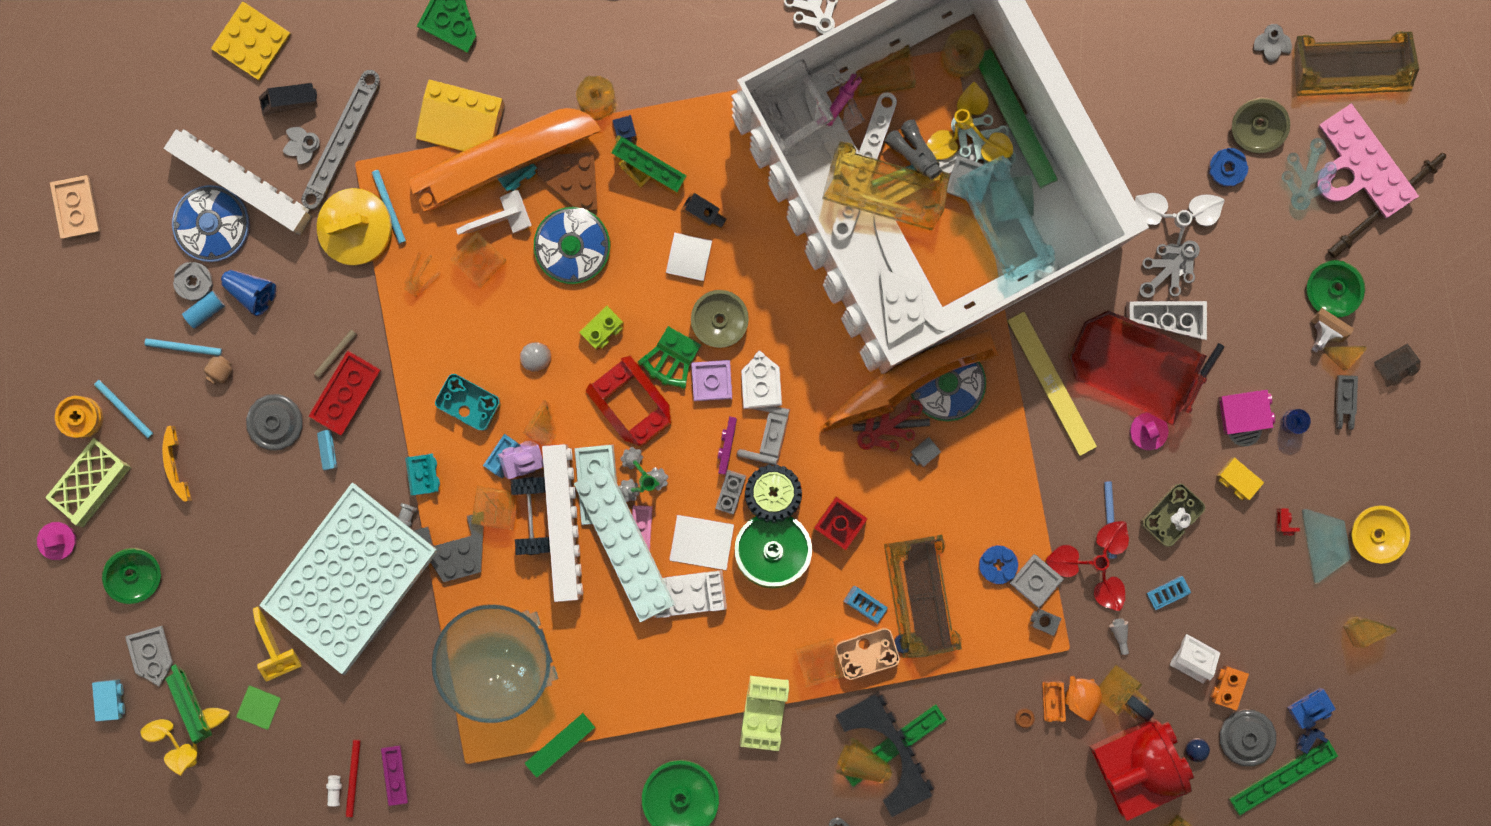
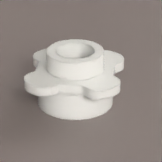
(1181, 519)

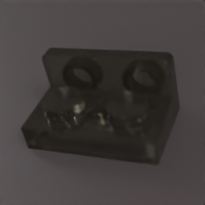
(1398, 365)

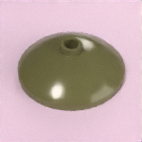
(1261, 136)
(717, 304)

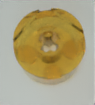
(598, 88)

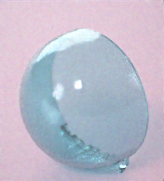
(492, 663)

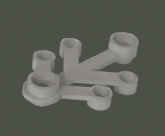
(1172, 266)

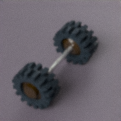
(530, 545)

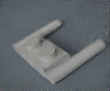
(772, 436)

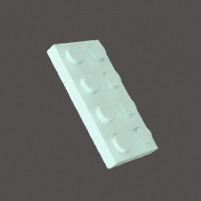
(589, 461)

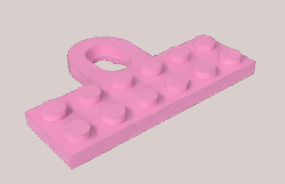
(1367, 161)

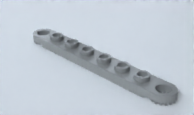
(340, 139)

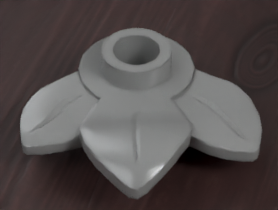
(1273, 45)
(298, 144)

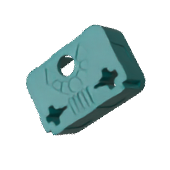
(471, 396)

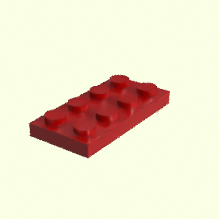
(344, 393)

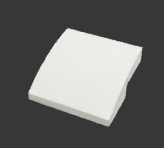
(689, 256)

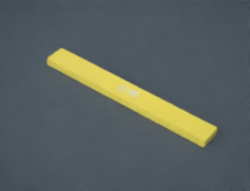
(1051, 383)

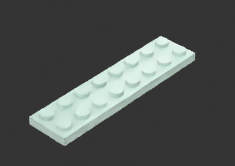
(624, 544)

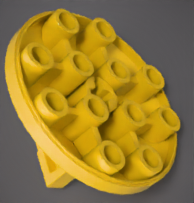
(354, 226)

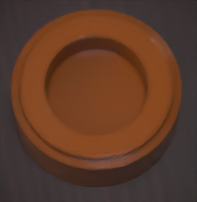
(1024, 718)

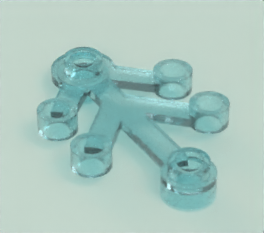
(1309, 176)

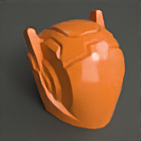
(1083, 697)

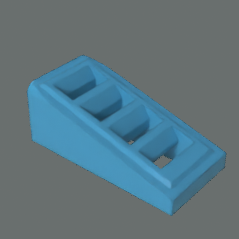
(1186, 591)
(852, 595)

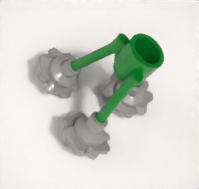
(647, 481)

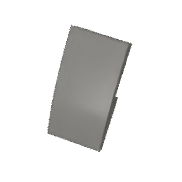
(730, 492)

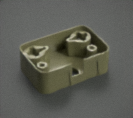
(1165, 531)

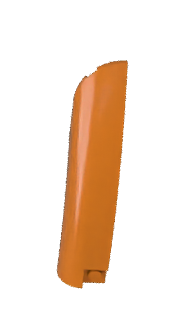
(501, 156)
(905, 378)

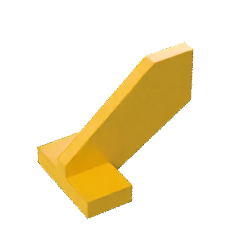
(278, 663)

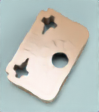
(868, 659)

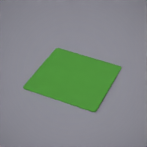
(258, 707)

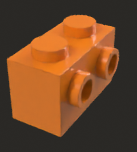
(1229, 687)

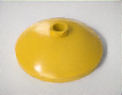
(1393, 534)

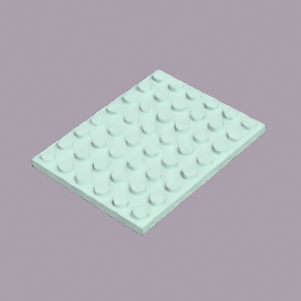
(348, 578)

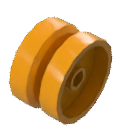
(67, 417)

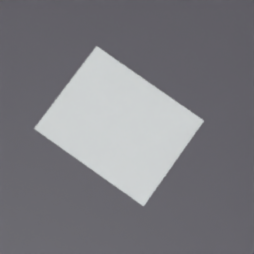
(701, 542)

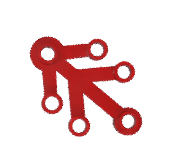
(886, 427)

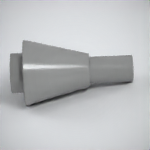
(1120, 630)

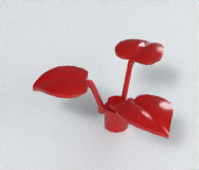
(1111, 537)

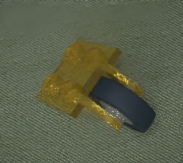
(1119, 689)

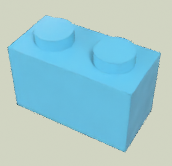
(108, 700)

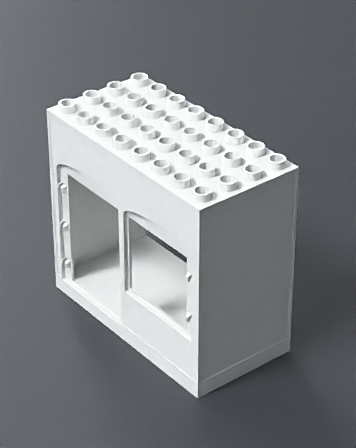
(1078, 215)

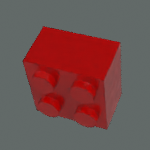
(840, 523)

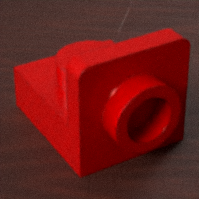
(1284, 518)

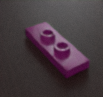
(727, 437)

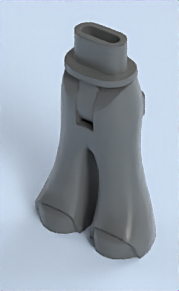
(921, 158)

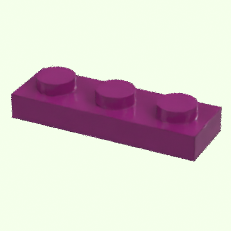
(394, 775)

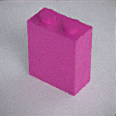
(1246, 412)

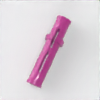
(845, 94)

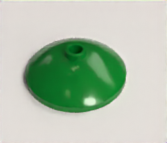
(1324, 293)
(134, 586)

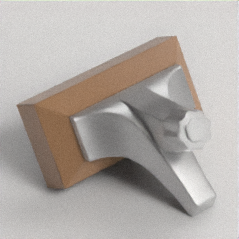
(1329, 329)

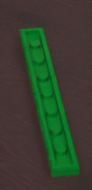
(1016, 120)

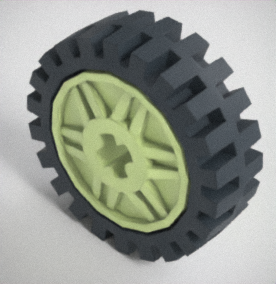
(769, 507)

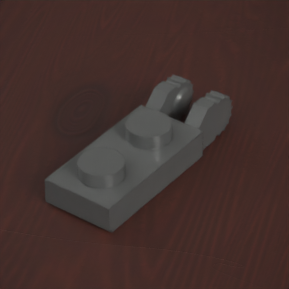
(1346, 400)

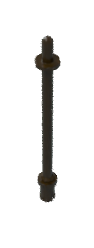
(1347, 240)

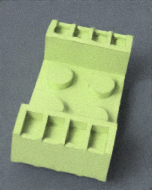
(764, 713)

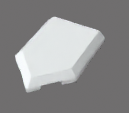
(761, 383)

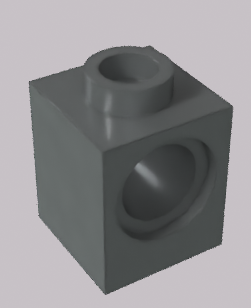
(924, 452)
(1053, 621)

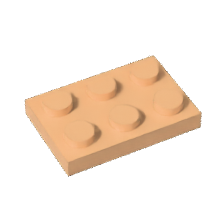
(74, 207)

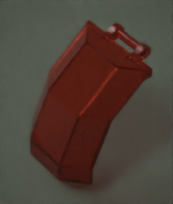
(1137, 365)

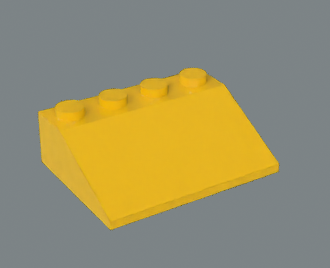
(457, 116)

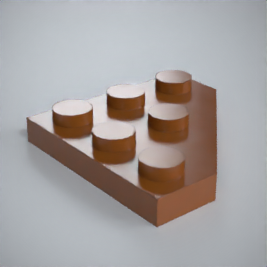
(571, 178)

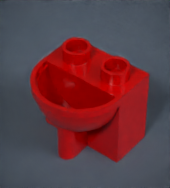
(1142, 767)

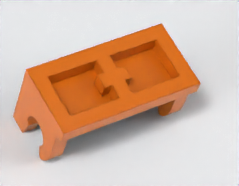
(1054, 701)

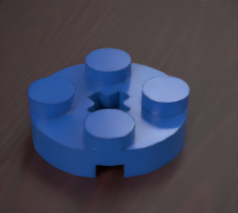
(1239, 166)
(1007, 571)

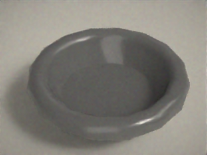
(274, 422)
(1248, 737)

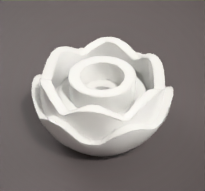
(1047, 269)

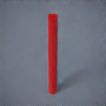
(353, 778)

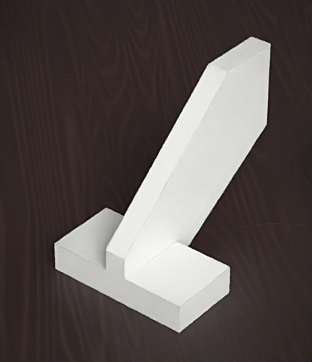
(513, 211)

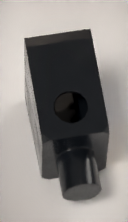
(695, 208)

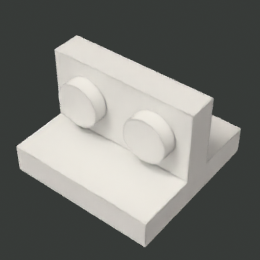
(1196, 659)

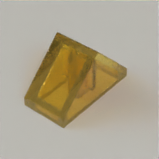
(1344, 356)

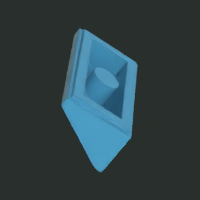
(493, 462)

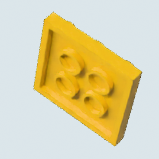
(251, 41)

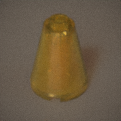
(862, 763)

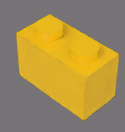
(1239, 479)

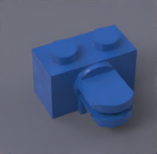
(1311, 708)

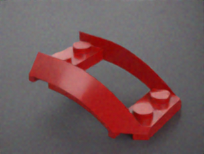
(614, 380)

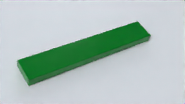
(914, 731)
(1283, 777)

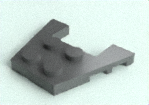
(459, 556)

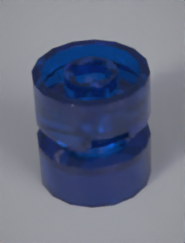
(1295, 421)

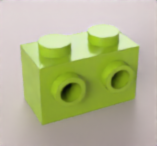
(601, 328)

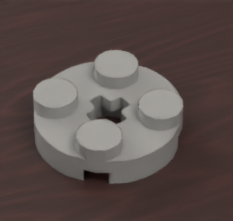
(182, 279)

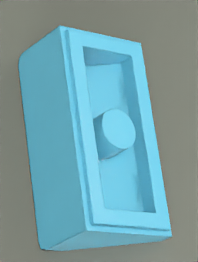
(327, 450)

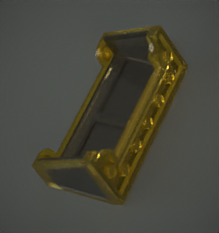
(1355, 65)
(920, 597)

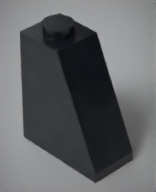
(287, 98)

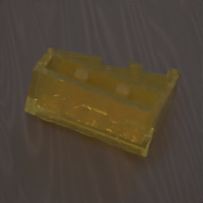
(887, 74)

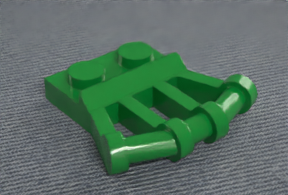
(677, 346)

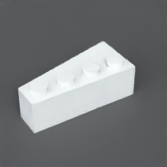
(1179, 317)

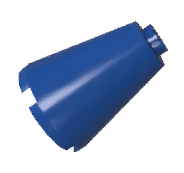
(249, 290)

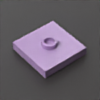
(711, 380)

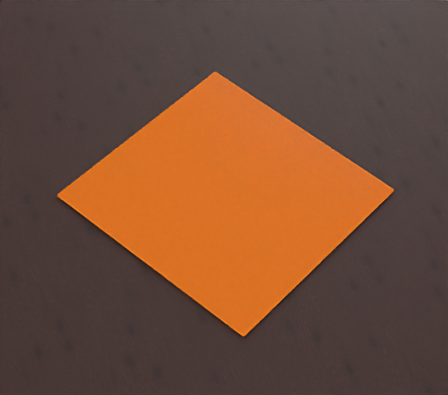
(700, 663)

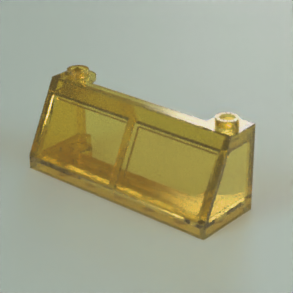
(885, 188)

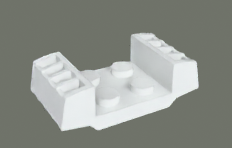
(695, 593)

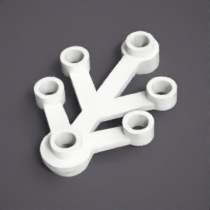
(814, 5)

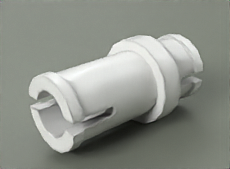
(333, 790)

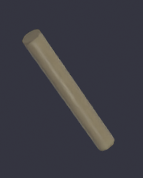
(336, 352)

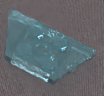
(1326, 543)

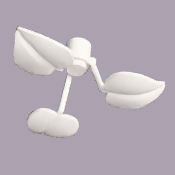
(1204, 208)

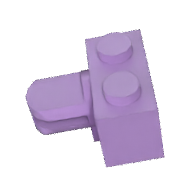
(521, 459)

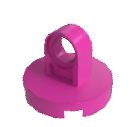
(1148, 431)
(56, 541)

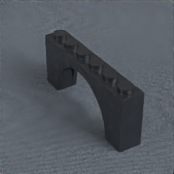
(874, 714)

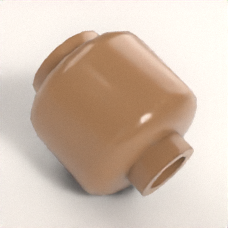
(218, 370)

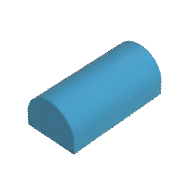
(203, 310)

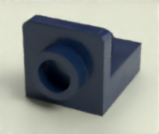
(625, 128)

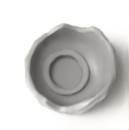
(535, 356)

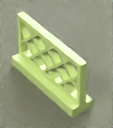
(97, 495)

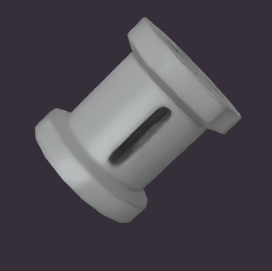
(407, 513)

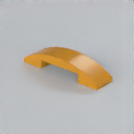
(170, 439)

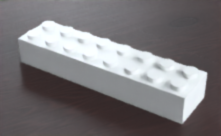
(234, 179)
(561, 522)

